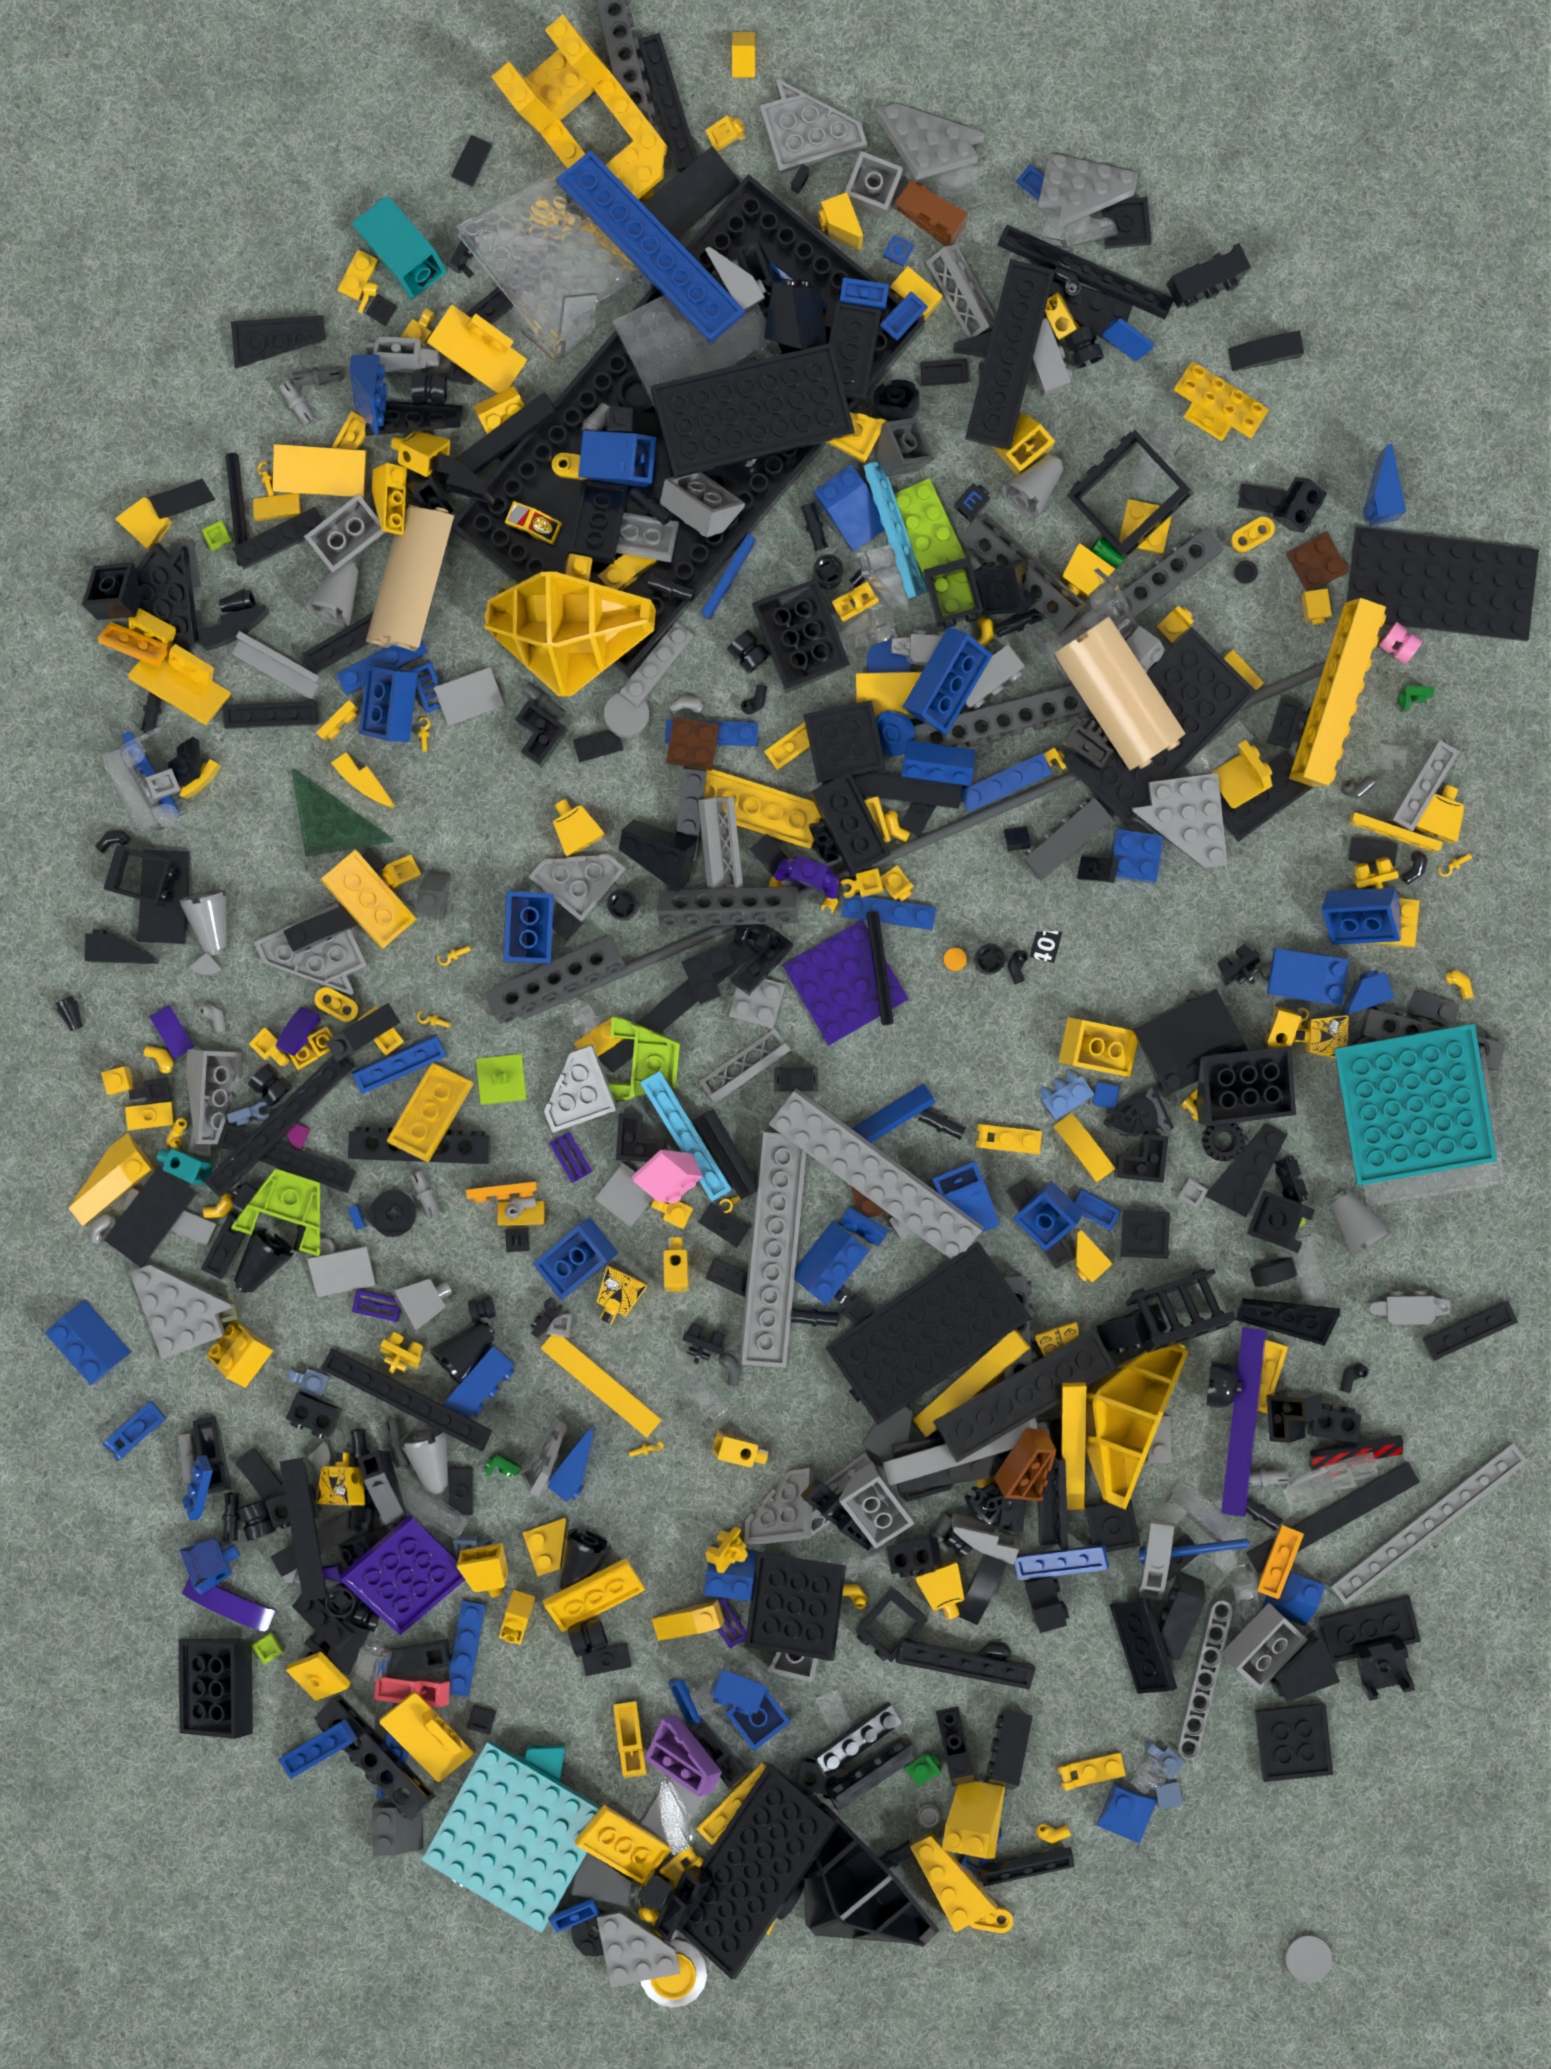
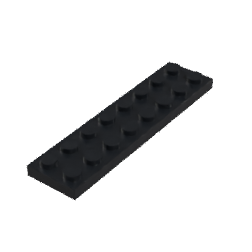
(1009, 354)
(1023, 1395)
(974, 1470)

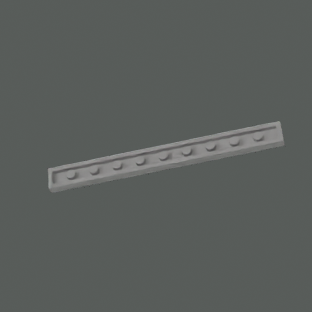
(1428, 1523)

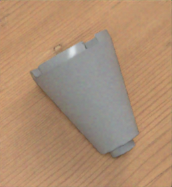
(1034, 486)
(335, 596)
(208, 919)
(1358, 1224)
(428, 1457)

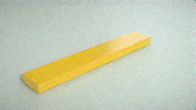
(973, 1380)
(601, 1384)
(1073, 1441)

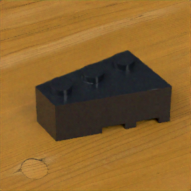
(659, 852)
(1008, 1749)

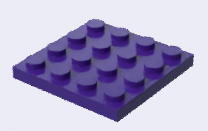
(840, 983)
(404, 1575)

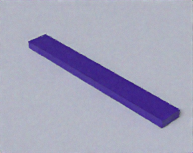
(1244, 1422)

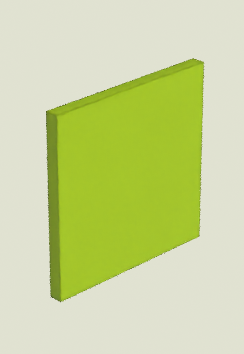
(501, 1079)

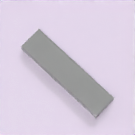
(187, 1225)

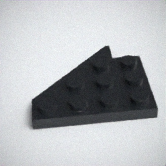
(168, 592)

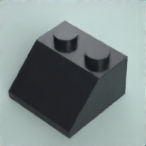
(113, 592)

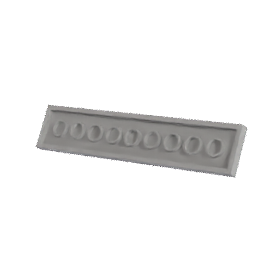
(875, 1175)
(772, 1252)

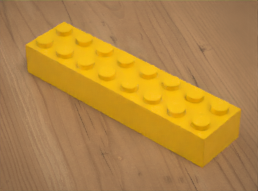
(1338, 693)

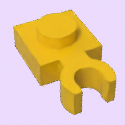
(867, 883)

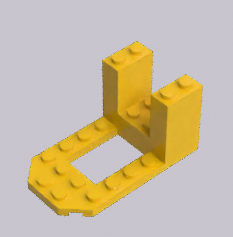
(565, 83)

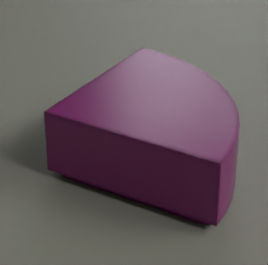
(298, 1136)

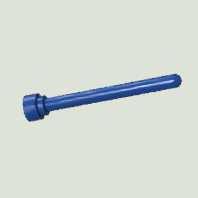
(1202, 1548)

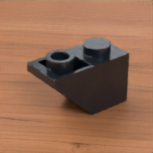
(358, 1546)

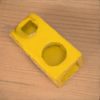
(1060, 316)

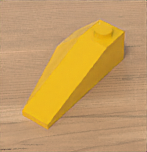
(113, 1176)

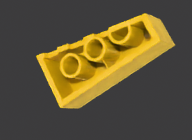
(954, 1887)

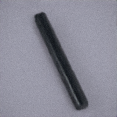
(236, 499)
(880, 969)

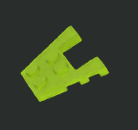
(650, 1054)
(289, 1199)

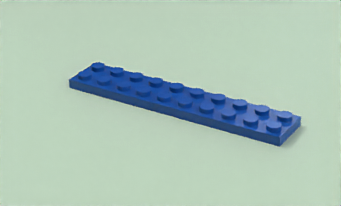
(650, 246)

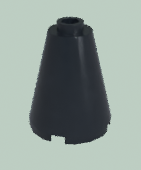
(261, 1259)
(464, 1350)
(582, 1556)

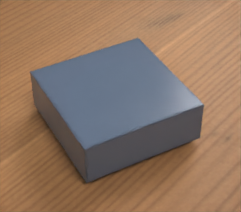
(1169, 1795)

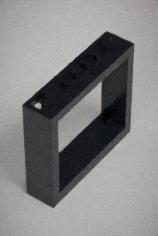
(1110, 460)

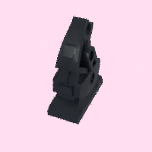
(1143, 1116)
(991, 1507)

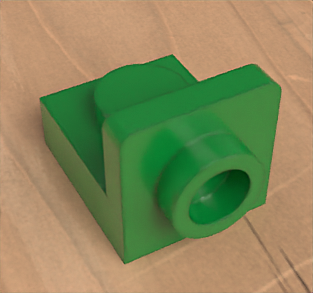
(1418, 694)
(505, 1465)
(924, 1768)

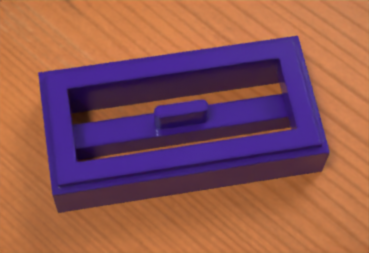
(561, 1140)
(357, 1301)
(738, 1639)

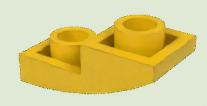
(207, 773)
(313, 1049)

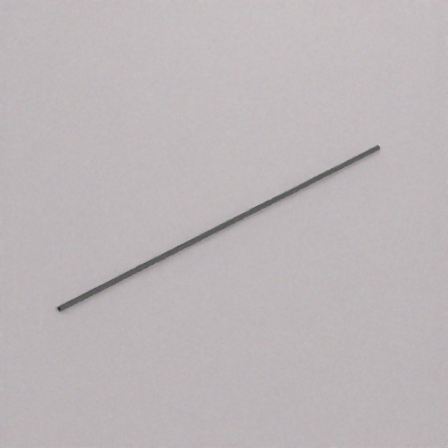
(902, 850)

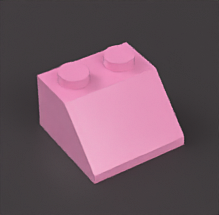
(668, 1175)

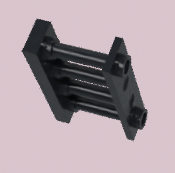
(1178, 1332)

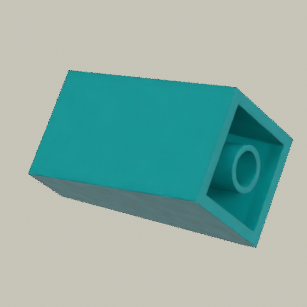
(399, 246)

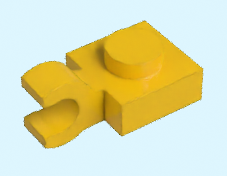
(420, 329)
(265, 1046)
(675, 1213)

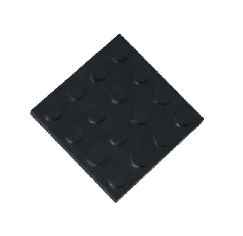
(795, 1606)

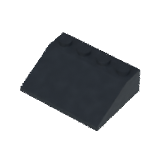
(800, 635)
(1183, 1035)
(1246, 1086)
(216, 1687)

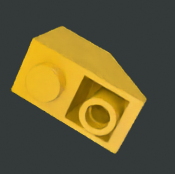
(516, 1617)

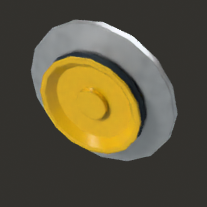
(683, 1987)

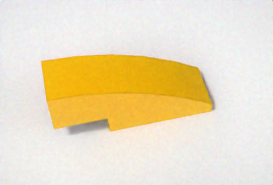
(362, 780)
(1084, 1147)
(630, 1740)

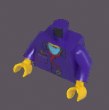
(809, 875)

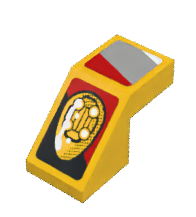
(534, 522)

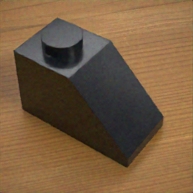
(426, 492)

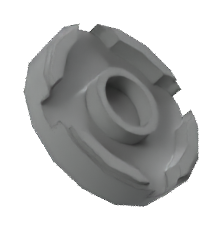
(625, 718)
(1308, 1958)

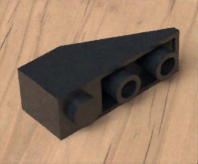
(383, 1486)
(420, 1657)
(955, 1746)

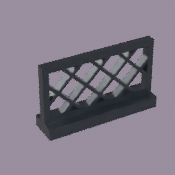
(726, 1153)

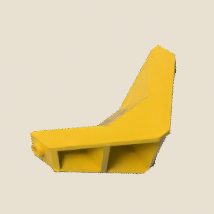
(567, 627)
(1124, 1418)

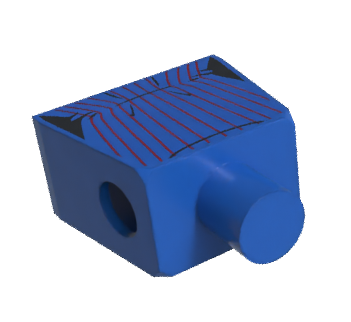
(208, 1563)

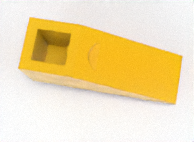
(389, 496)

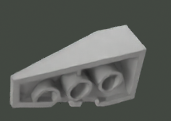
(210, 1088)

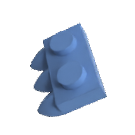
(1066, 1095)

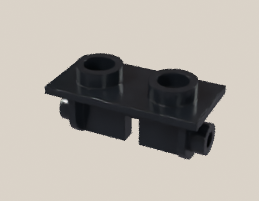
(1286, 1171)
(363, 1515)

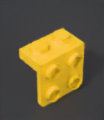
(1243, 776)

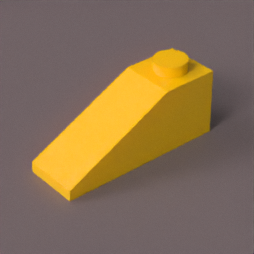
(624, 571)
(689, 1621)

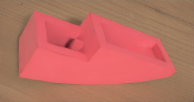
(397, 1688)

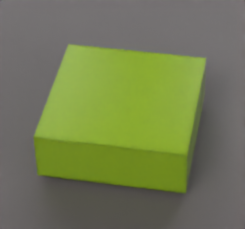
(216, 535)
(267, 1648)

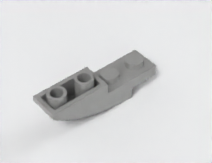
(1156, 1560)

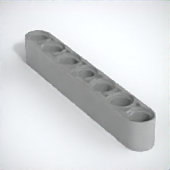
(940, 1458)
(1207, 1688)

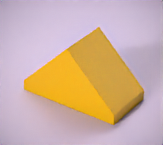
(743, 54)

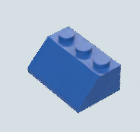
(388, 703)
(938, 763)
(1362, 916)
(528, 927)
(830, 1262)
(88, 1342)

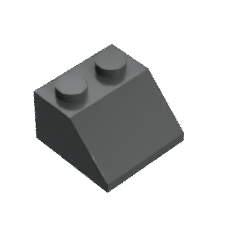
(903, 447)
(394, 1833)

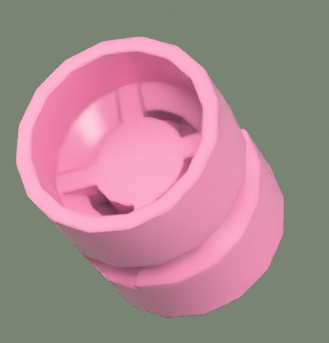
(1409, 643)

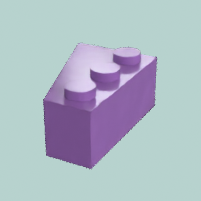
(682, 1757)

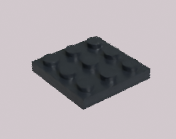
(844, 741)
(1293, 1742)

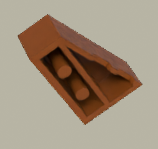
(931, 213)
(1027, 1466)

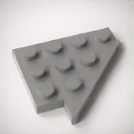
(807, 129)
(928, 142)
(1082, 187)
(1188, 816)
(323, 963)
(178, 1310)

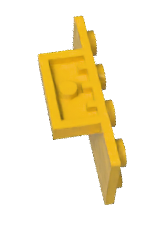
(477, 349)
(1217, 404)
(184, 683)
(426, 1736)

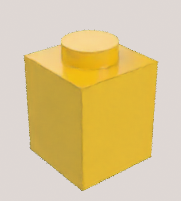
(1316, 606)
(118, 1080)

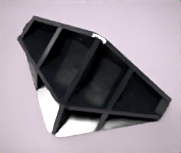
(858, 1896)

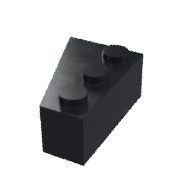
(1208, 278)
(1181, 1613)

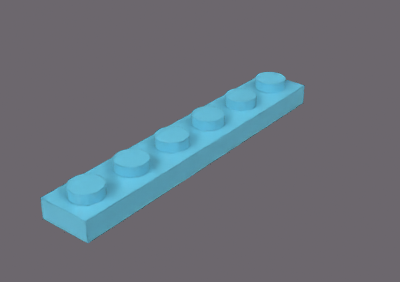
(895, 530)
(685, 1133)

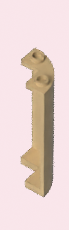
(410, 579)
(1120, 694)

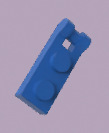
(135, 1430)
(198, 1488)

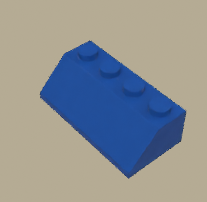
(947, 680)

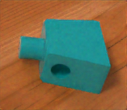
(188, 1167)
(546, 1758)

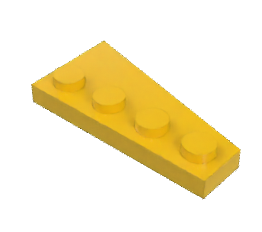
(865, 436)

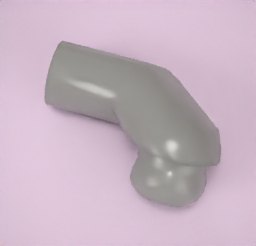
(686, 701)
(214, 1014)
(518, 1204)
(100, 1225)

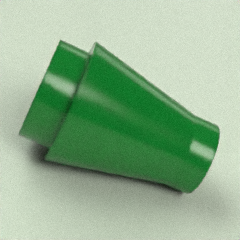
(1107, 552)

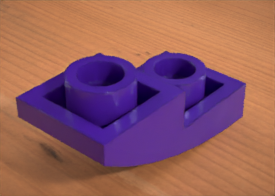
(171, 1031)
(295, 1032)

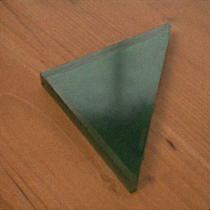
(329, 823)

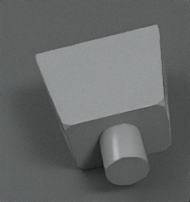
(421, 1301)

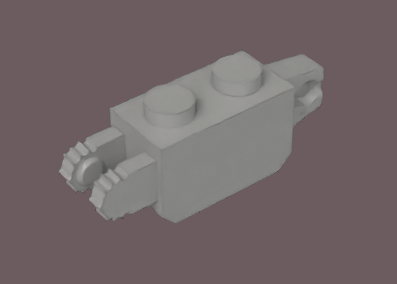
(401, 354)
(916, 646)
(1409, 1309)

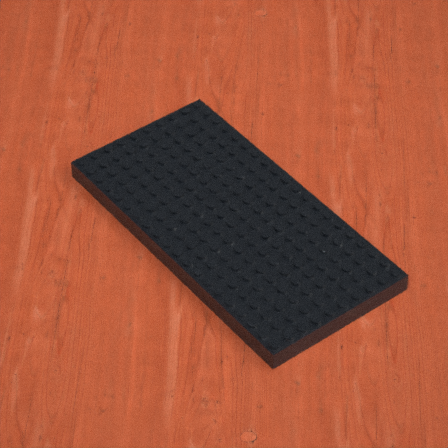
(528, 473)

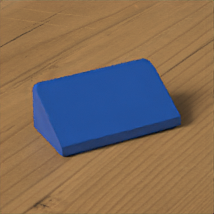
(1127, 339)
(574, 1915)

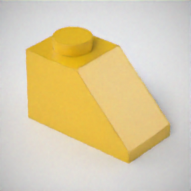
(1089, 1258)

